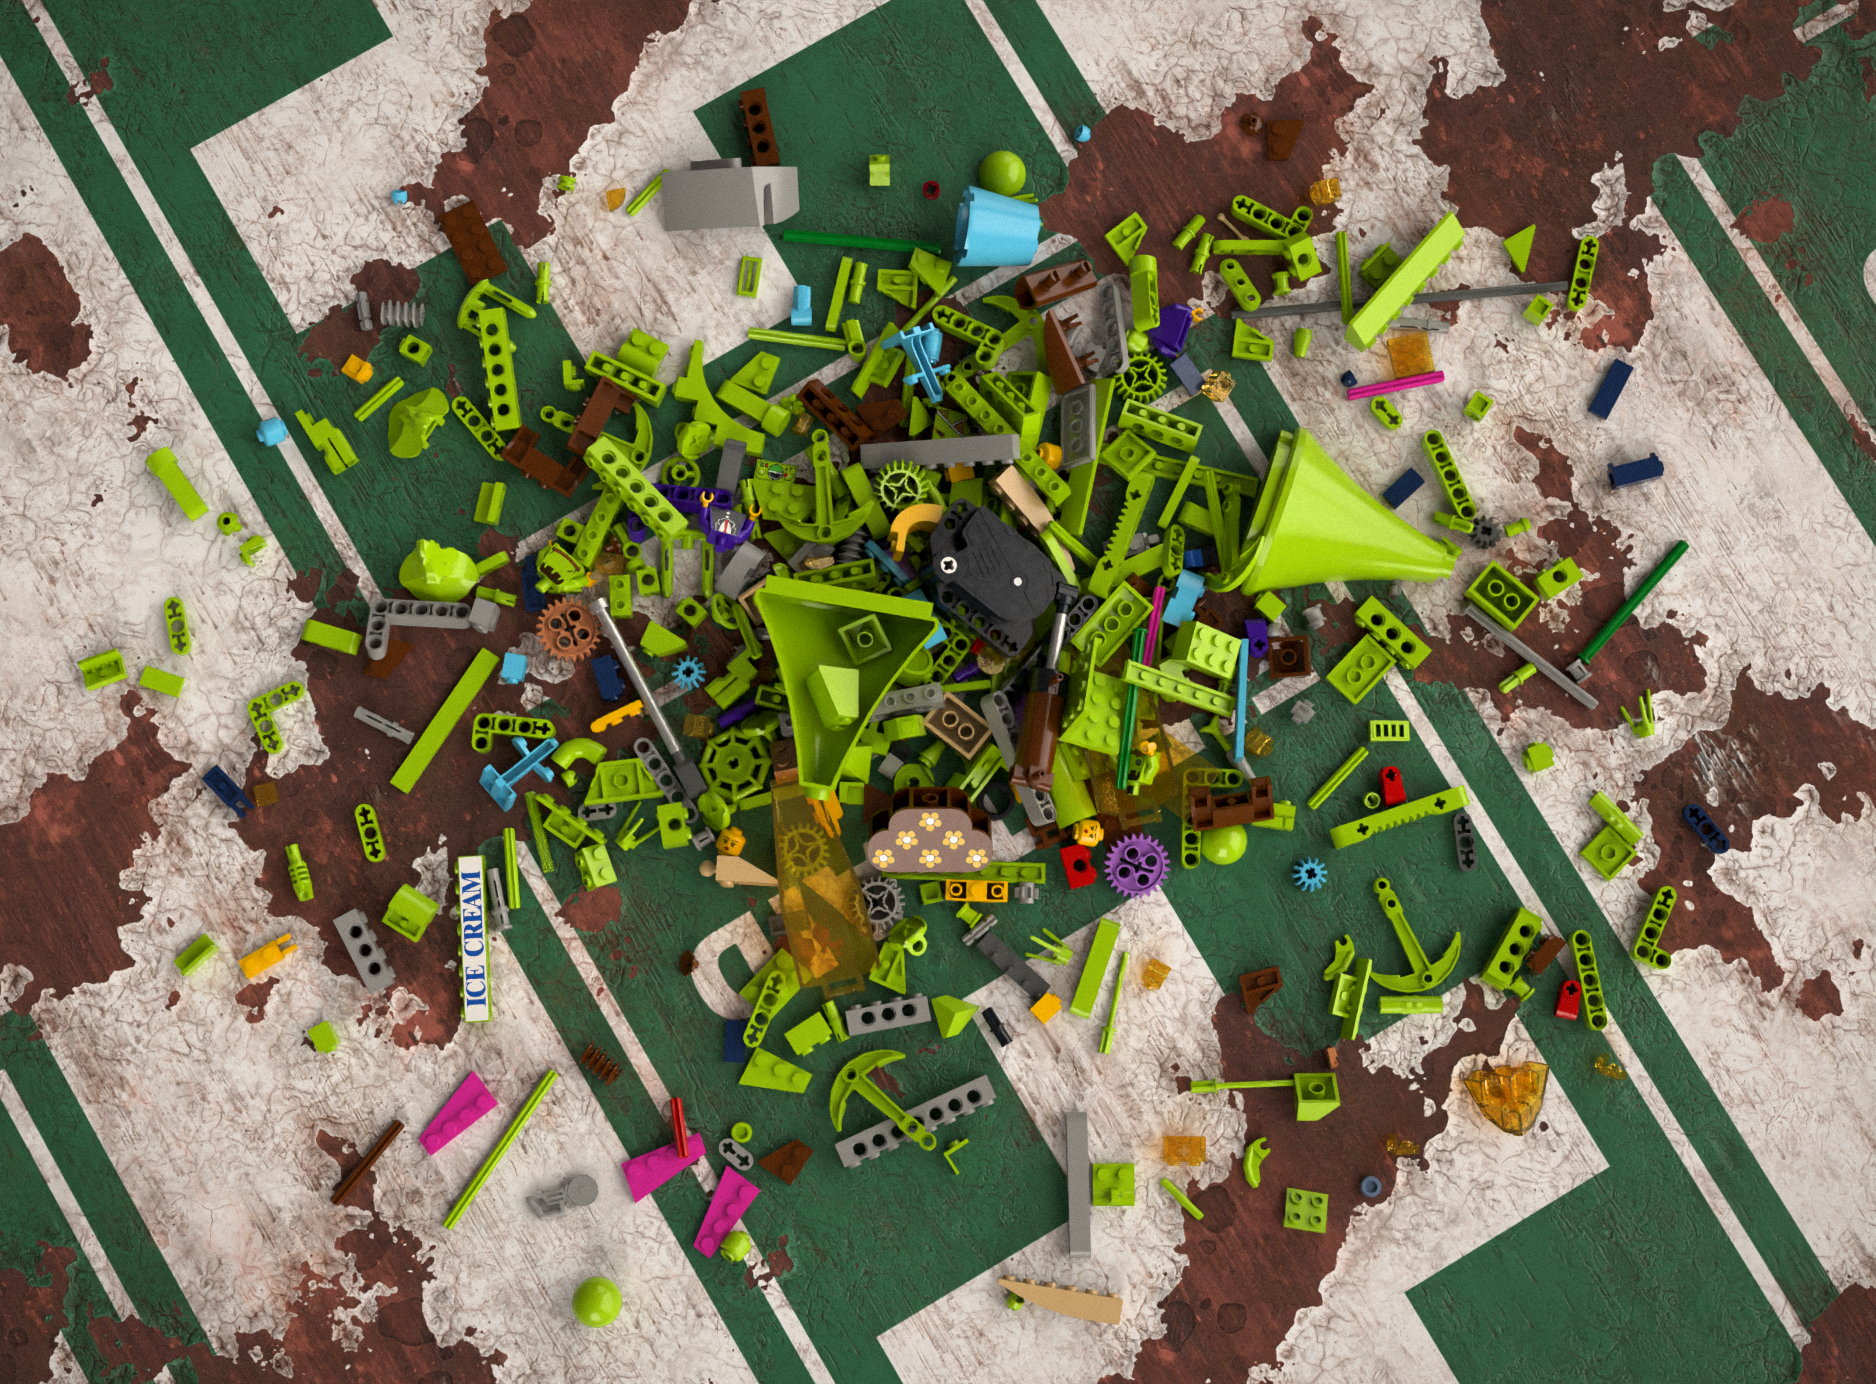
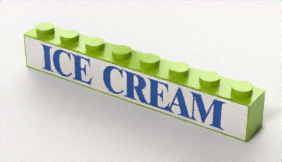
(474, 939)

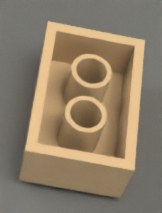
(959, 728)

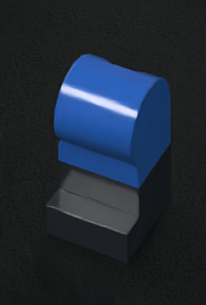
(1201, 558)

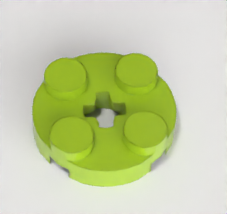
(914, 772)

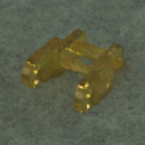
(820, 562)

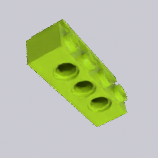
(1491, 972)

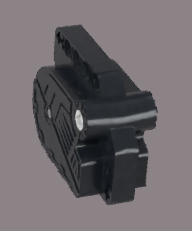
(988, 574)

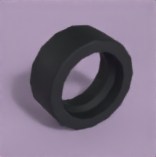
(1010, 797)

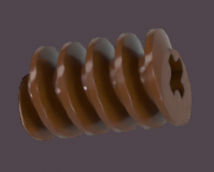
(601, 1064)

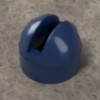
(1348, 379)

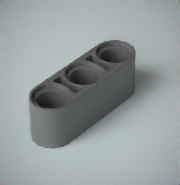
(731, 466)

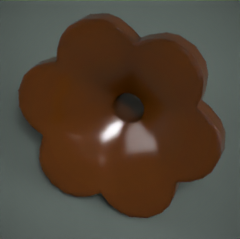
(1250, 127)
(613, 545)
(687, 963)

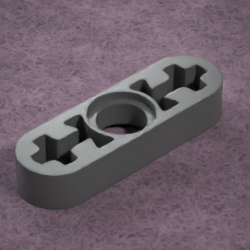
(1471, 856)

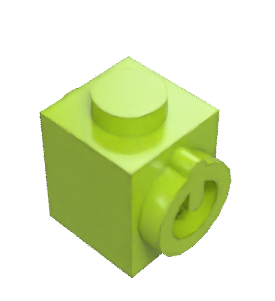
(1537, 757)

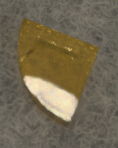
(615, 198)

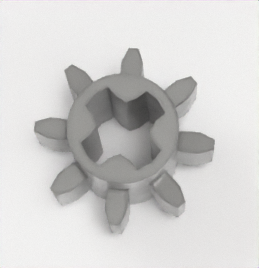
(1302, 711)
(1026, 893)

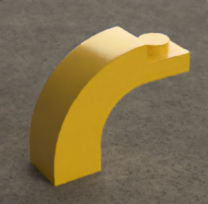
(914, 518)

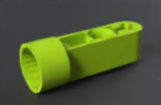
(1144, 292)
(769, 416)
(164, 464)

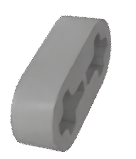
(598, 815)
(732, 1157)

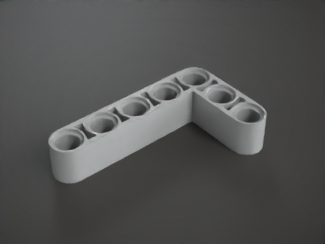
(410, 618)

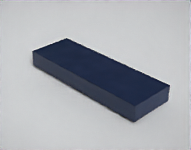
(1610, 389)

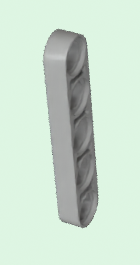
(1119, 334)
(660, 772)

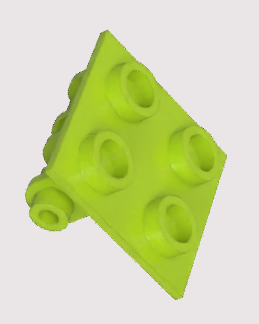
(1305, 1210)

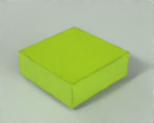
(931, 892)

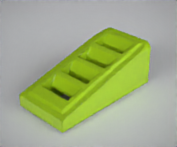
(1372, 737)

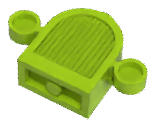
(917, 669)

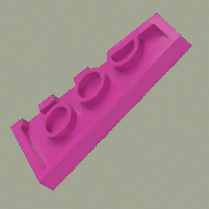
(461, 1111)
(656, 1167)
(728, 1205)

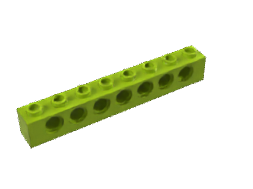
(994, 424)

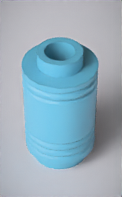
(932, 345)

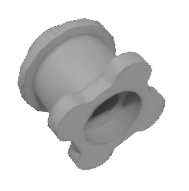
(1314, 616)

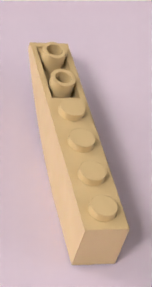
(1024, 503)
(1068, 1301)

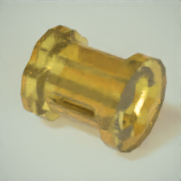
(802, 424)

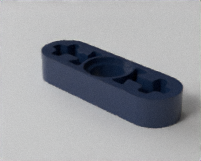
(1697, 829)

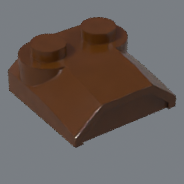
(1289, 657)
(1541, 957)

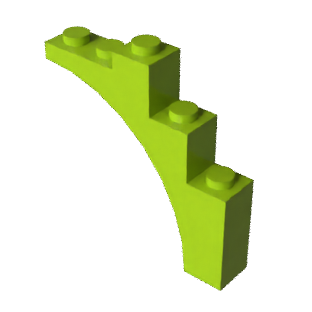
(694, 391)

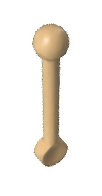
(1221, 217)

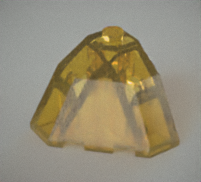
(1510, 1095)

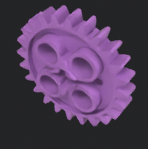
(1128, 881)

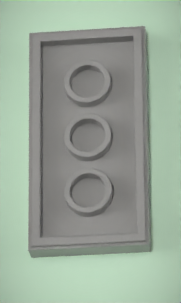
(1078, 426)

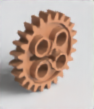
(551, 636)

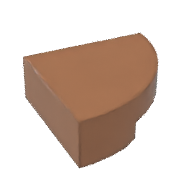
(1331, 1057)

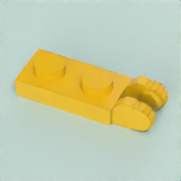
(616, 717)
(266, 957)

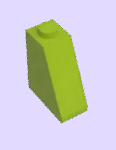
(904, 728)

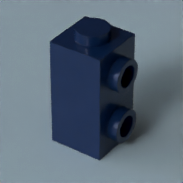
(607, 678)

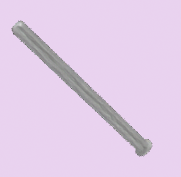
(1530, 656)

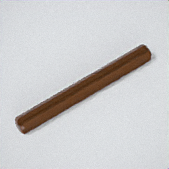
(367, 1162)

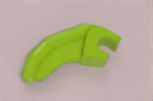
(1342, 959)
(1252, 1160)

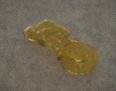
(993, 663)

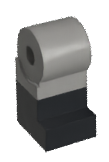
(895, 759)

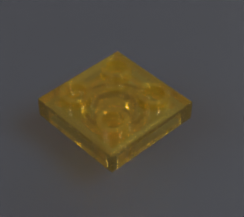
(1410, 355)

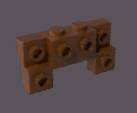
(596, 413)
(546, 471)
(1231, 808)

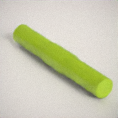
(1181, 1198)

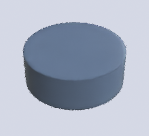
(1370, 1186)

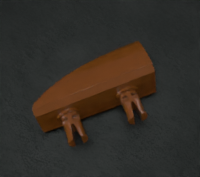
(1054, 284)
(1062, 364)

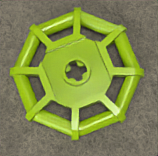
(740, 774)

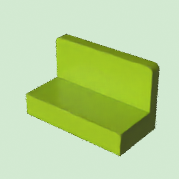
(490, 503)
(196, 955)

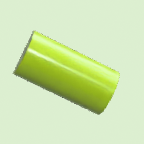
(1069, 797)

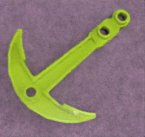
(1011, 337)
(642, 445)
(824, 509)
(1233, 570)
(1413, 951)
(861, 1067)

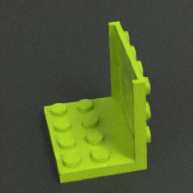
(1093, 705)

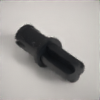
(996, 1027)

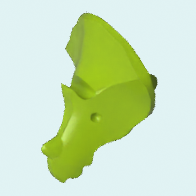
(414, 420)
(438, 573)

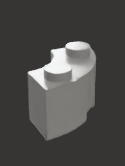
(740, 570)

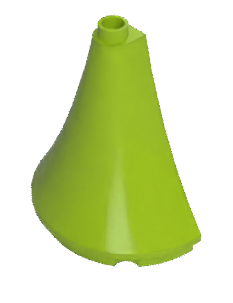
(1329, 527)
(805, 634)

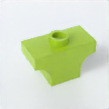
(879, 170)

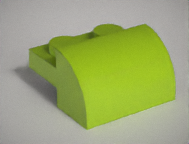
(643, 353)

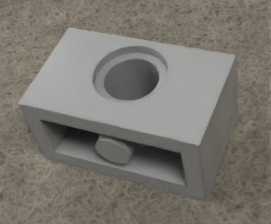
(484, 615)

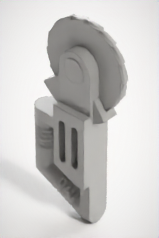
(580, 1191)

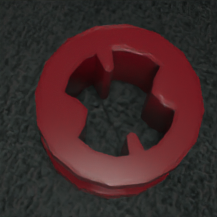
(937, 191)

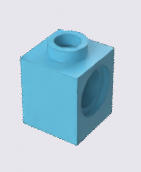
(514, 668)

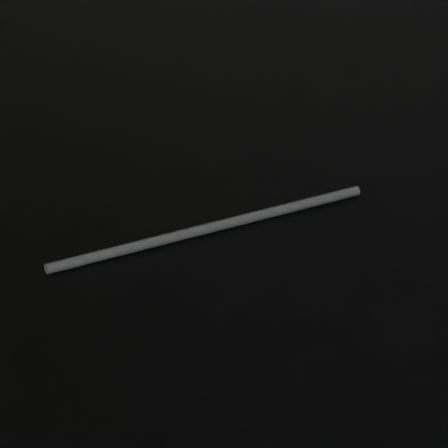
(1419, 299)

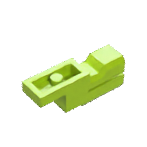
(322, 435)
(735, 683)

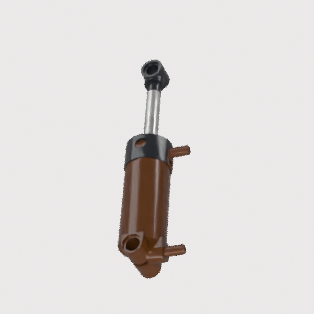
(1044, 706)

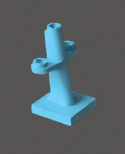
(912, 345)
(499, 786)

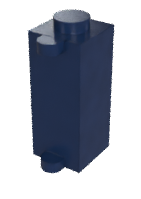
(1635, 472)

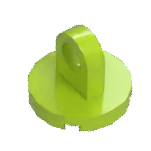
(693, 438)
(762, 725)
(715, 810)
(907, 933)

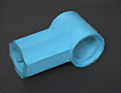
(801, 312)

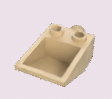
(734, 870)

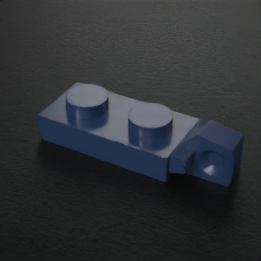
(534, 599)

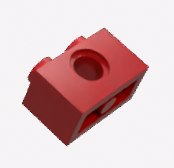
(1075, 878)

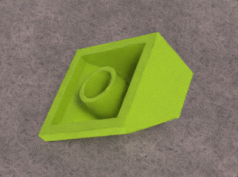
(864, 637)
(661, 642)
(859, 763)
(1315, 1095)

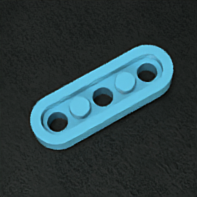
(887, 563)

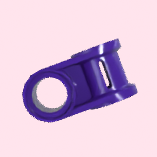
(1256, 632)

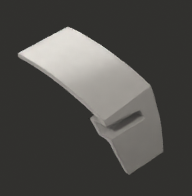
(728, 195)

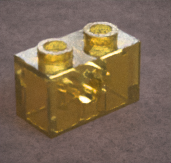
(1196, 1148)

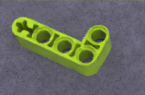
(1270, 216)
(966, 333)
(862, 492)
(513, 731)
(1657, 927)

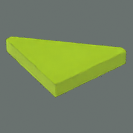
(1519, 247)

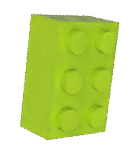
(1501, 596)
(1206, 650)

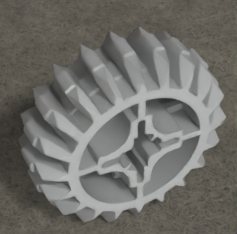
(888, 888)

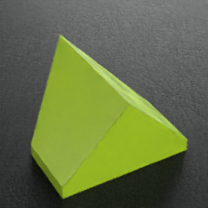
(952, 1014)

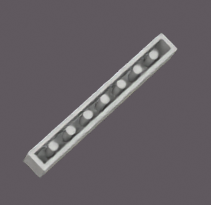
(942, 451)

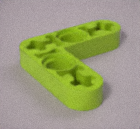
(268, 708)

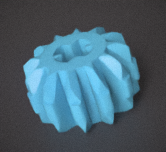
(683, 669)
(1306, 866)

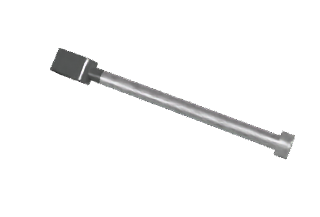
(684, 767)

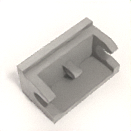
(808, 551)

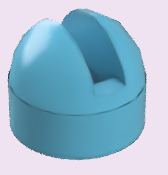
(1082, 133)
(399, 195)

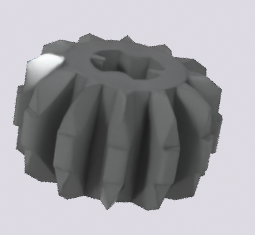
(1485, 540)

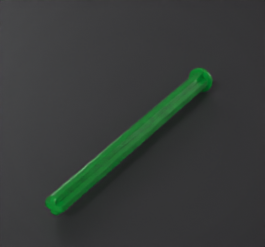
(861, 241)
(1633, 602)
(1129, 713)

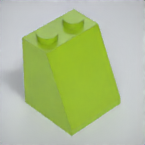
(835, 695)

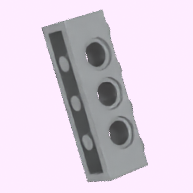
(345, 926)
(920, 1015)

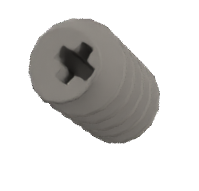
(402, 314)
(852, 547)

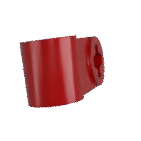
(1391, 788)
(1567, 1003)

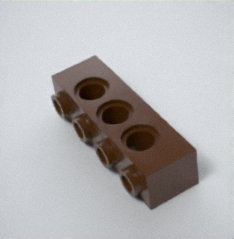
(752, 100)
(834, 414)

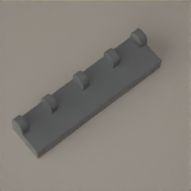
(1013, 966)

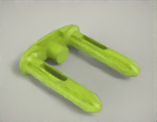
(472, 303)
(687, 543)

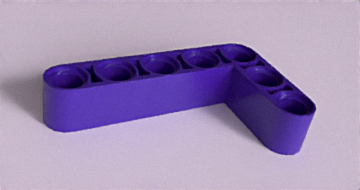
(673, 494)

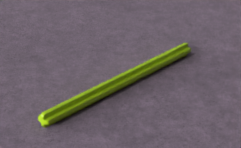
(500, 1149)

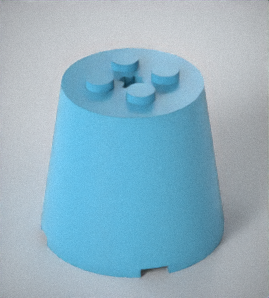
(995, 230)

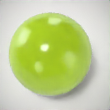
(1002, 173)
(1224, 844)
(596, 1302)

